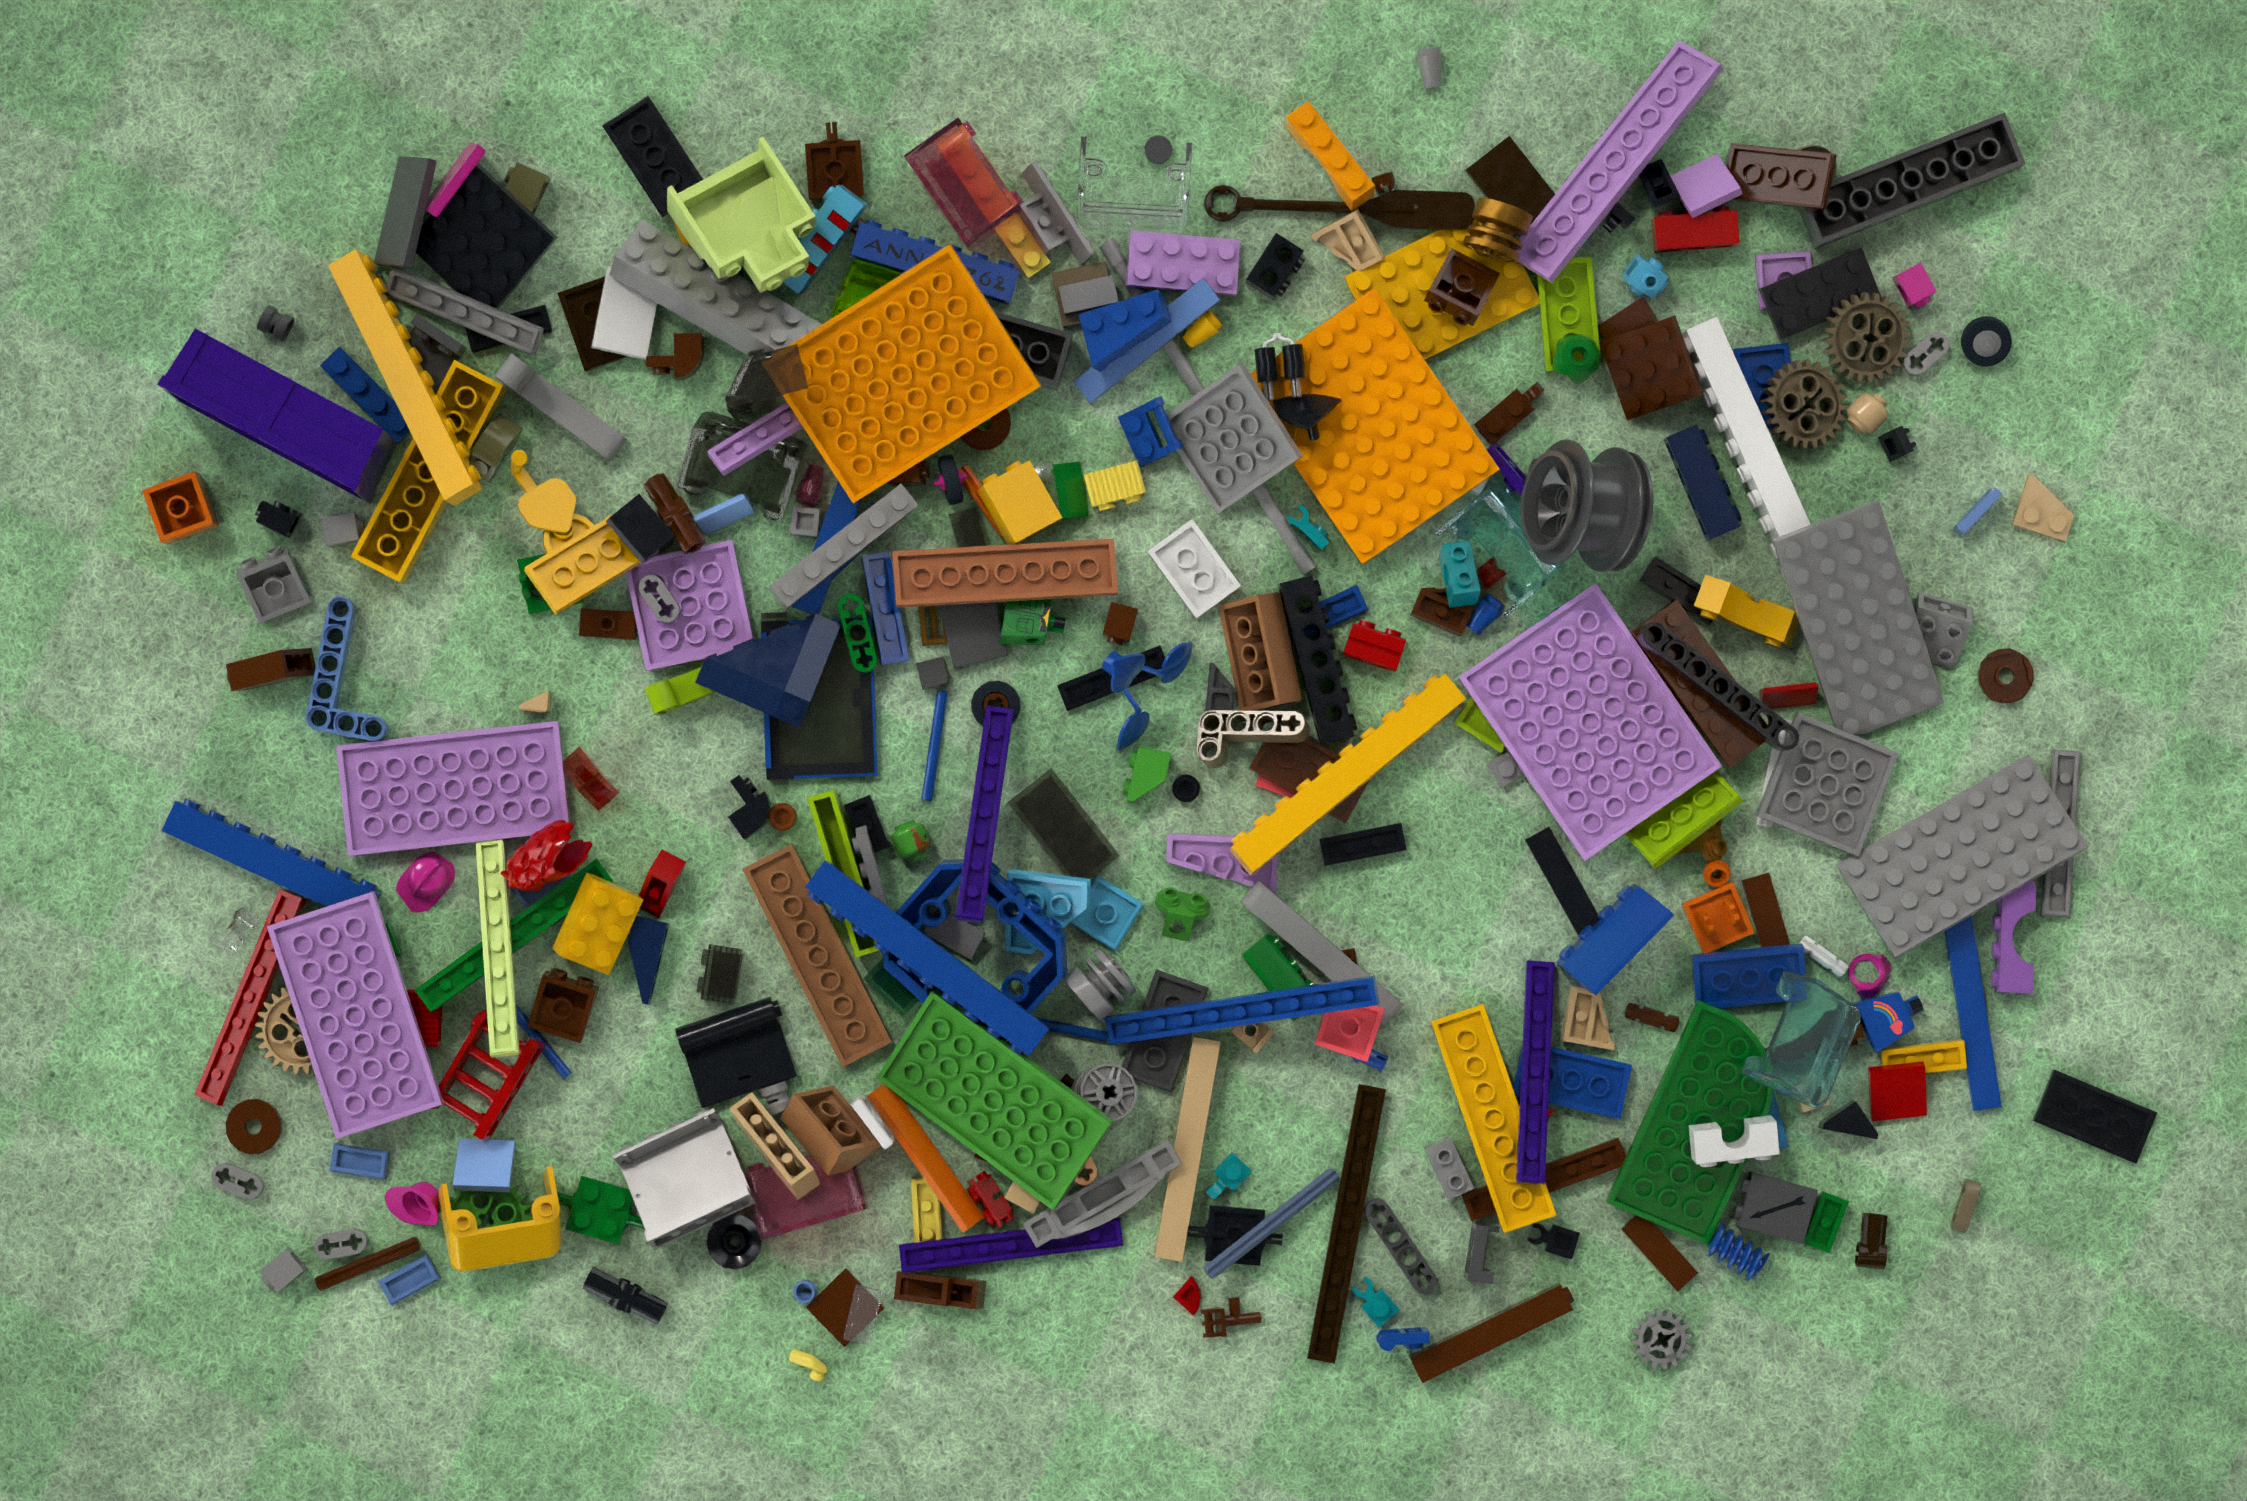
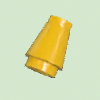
(1202, 329)

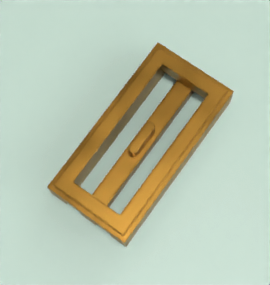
(935, 641)

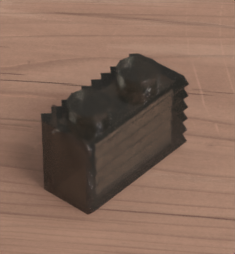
(720, 974)

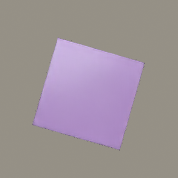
(1705, 185)
(1779, 266)

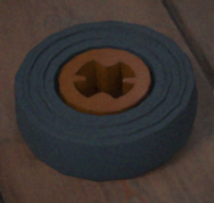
(992, 691)

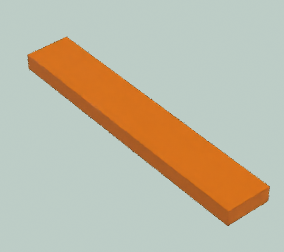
(926, 1157)

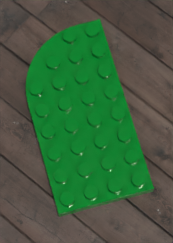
(1697, 1087)

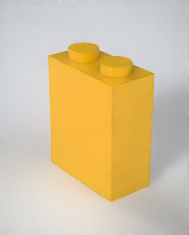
(1018, 502)

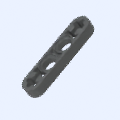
(1400, 1245)

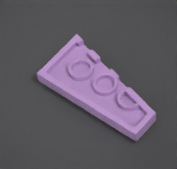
(1213, 856)

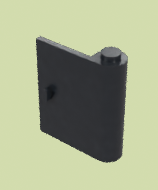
(735, 1046)

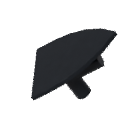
(1305, 411)

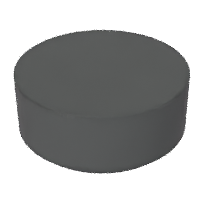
(1158, 149)

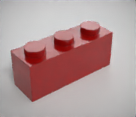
(1704, 231)

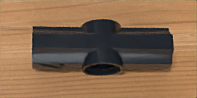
(625, 1295)

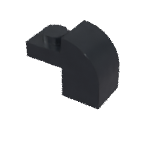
(754, 813)

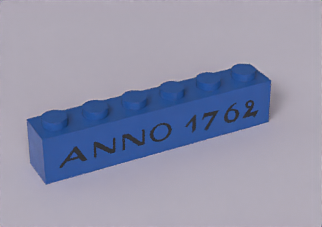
(899, 253)

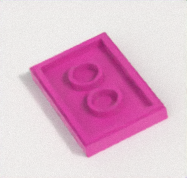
(454, 178)

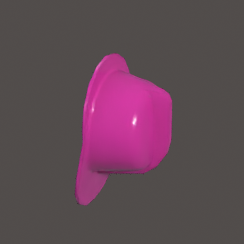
(425, 881)
(415, 1203)

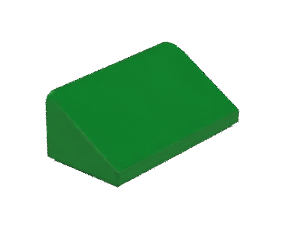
(1070, 490)

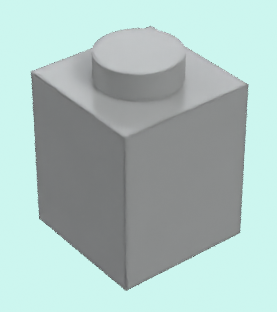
(342, 529)
(283, 1270)

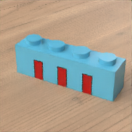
(831, 226)

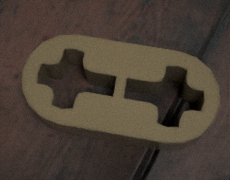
(1965, 1205)

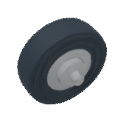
(1986, 341)

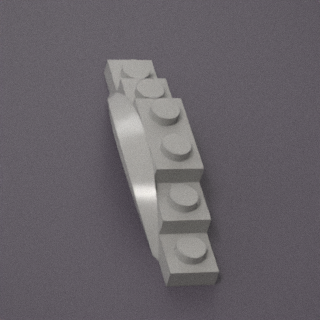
(1105, 1197)

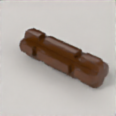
(1652, 1017)

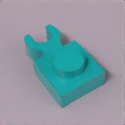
(1377, 1305)

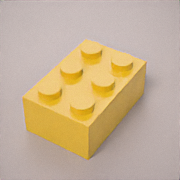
(597, 923)

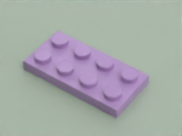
(1181, 261)

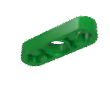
(847, 627)

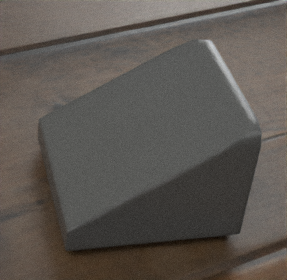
(932, 673)

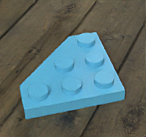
(1056, 894)

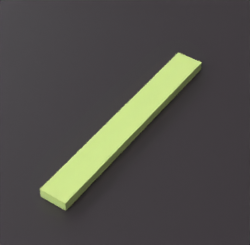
(497, 948)

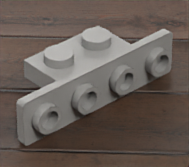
(1050, 219)

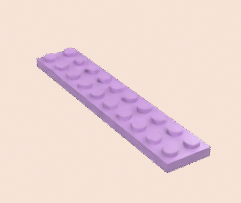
(1616, 160)

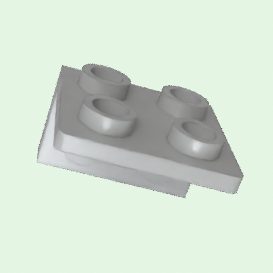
(1943, 627)

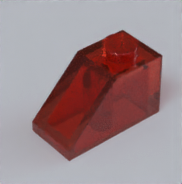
(589, 779)

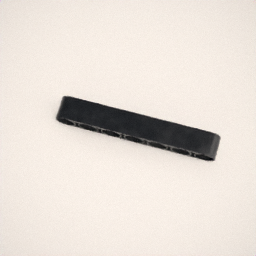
(1731, 687)

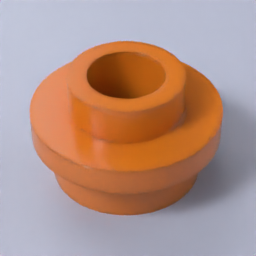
(1720, 879)

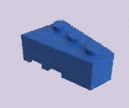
(1122, 325)

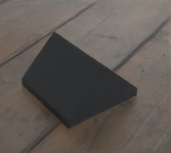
(641, 529)

